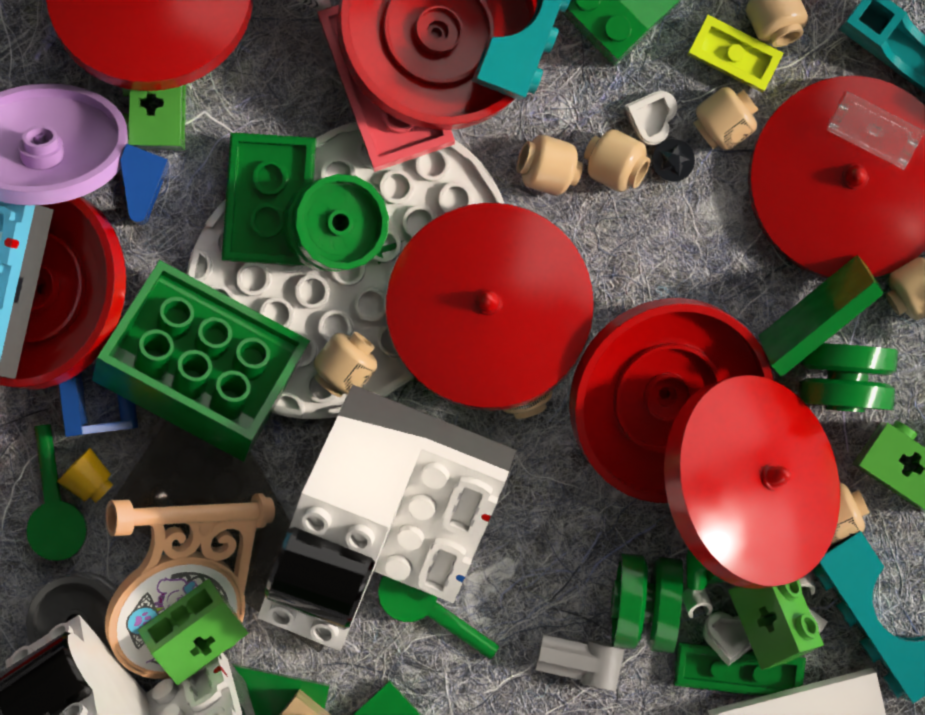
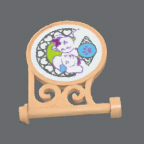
(170, 576)

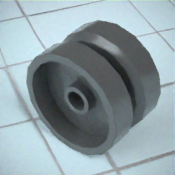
(69, 595)

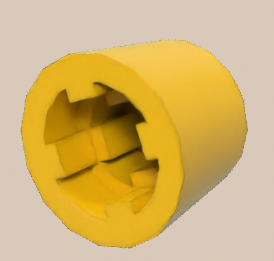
(87, 477)

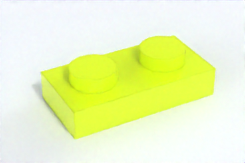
(735, 53)

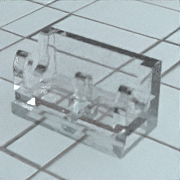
(875, 130)

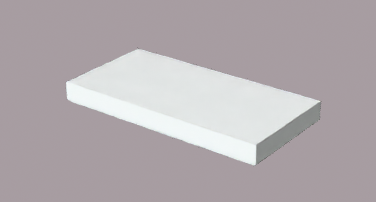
(842, 695)

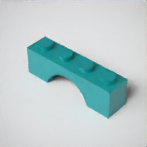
(889, 36)
(512, 61)
(852, 572)

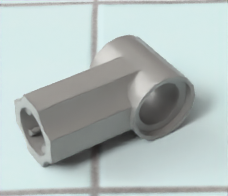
(592, 662)

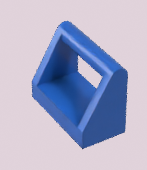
(142, 179)
(75, 411)

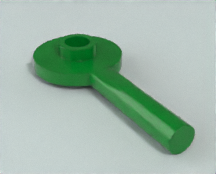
(56, 527)
(411, 604)

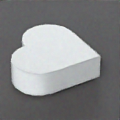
(651, 116)
(726, 636)

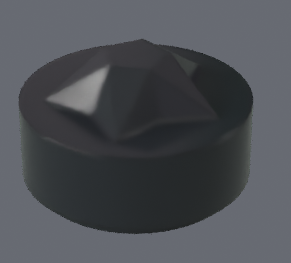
(673, 160)

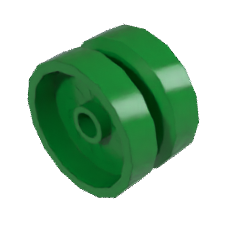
(356, 237)
(848, 376)
(641, 602)

